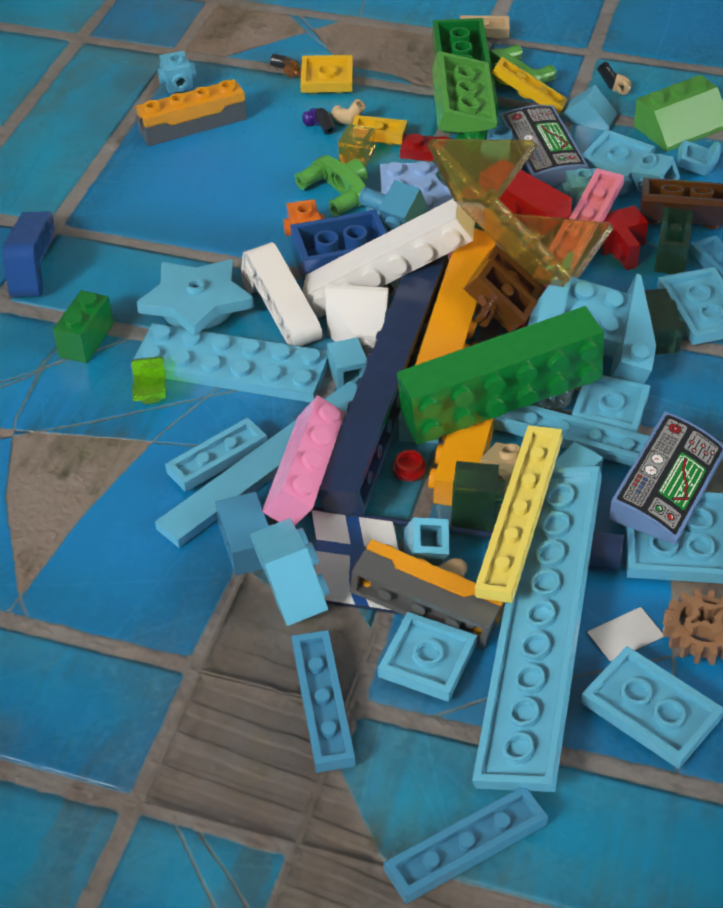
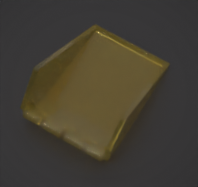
(543, 247)

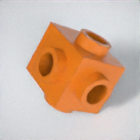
(300, 212)

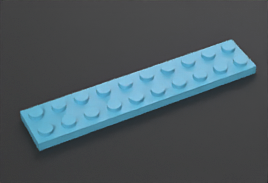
(539, 642)

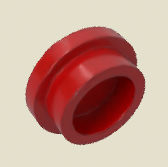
(409, 466)

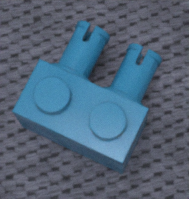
(397, 206)

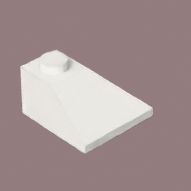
(355, 313)

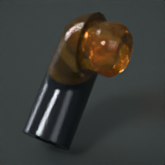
(287, 63)

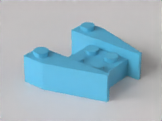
(619, 314)

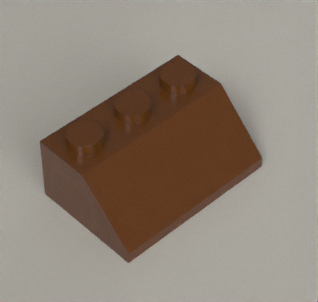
(698, 196)

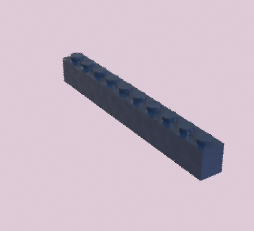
(376, 404)

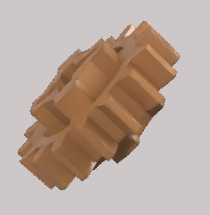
(702, 626)

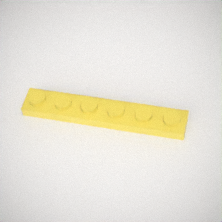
(519, 515)

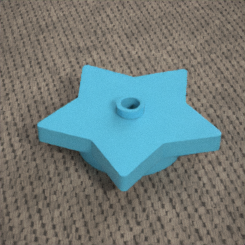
(196, 296)

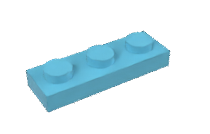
(215, 454)

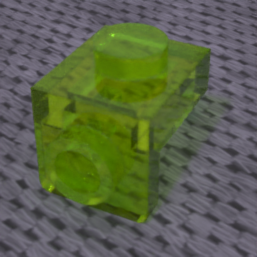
(149, 380)

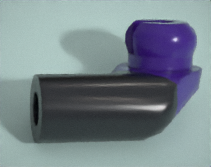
(320, 117)

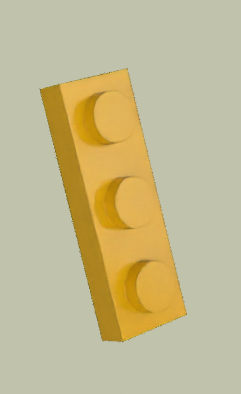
(527, 85)

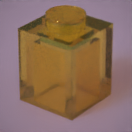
(357, 143)

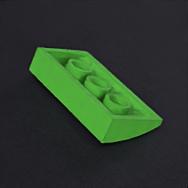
(463, 94)

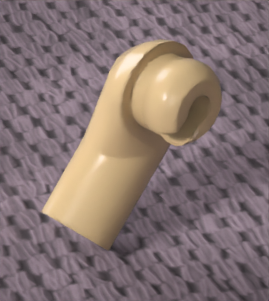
(346, 116)

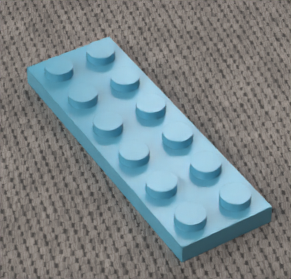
(237, 362)

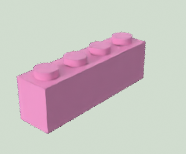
(304, 462)

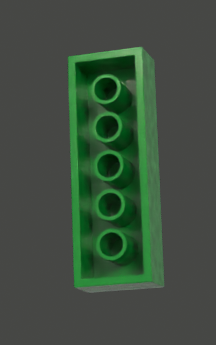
(464, 39)
(501, 374)

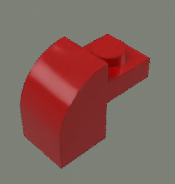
(626, 237)

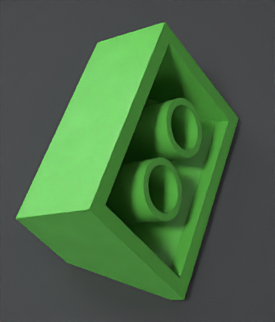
(680, 113)

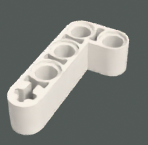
(267, 273)

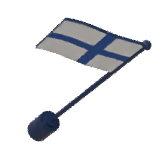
(344, 538)

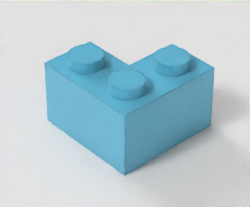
(289, 567)

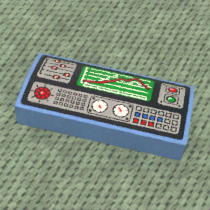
(555, 147)
(667, 479)

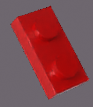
(416, 147)

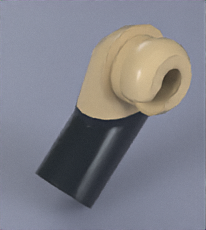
(614, 80)

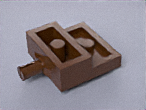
(502, 290)

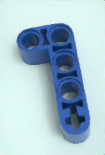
(25, 251)

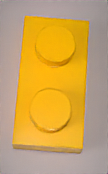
(386, 130)

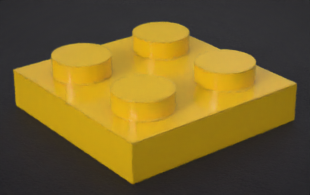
(327, 74)

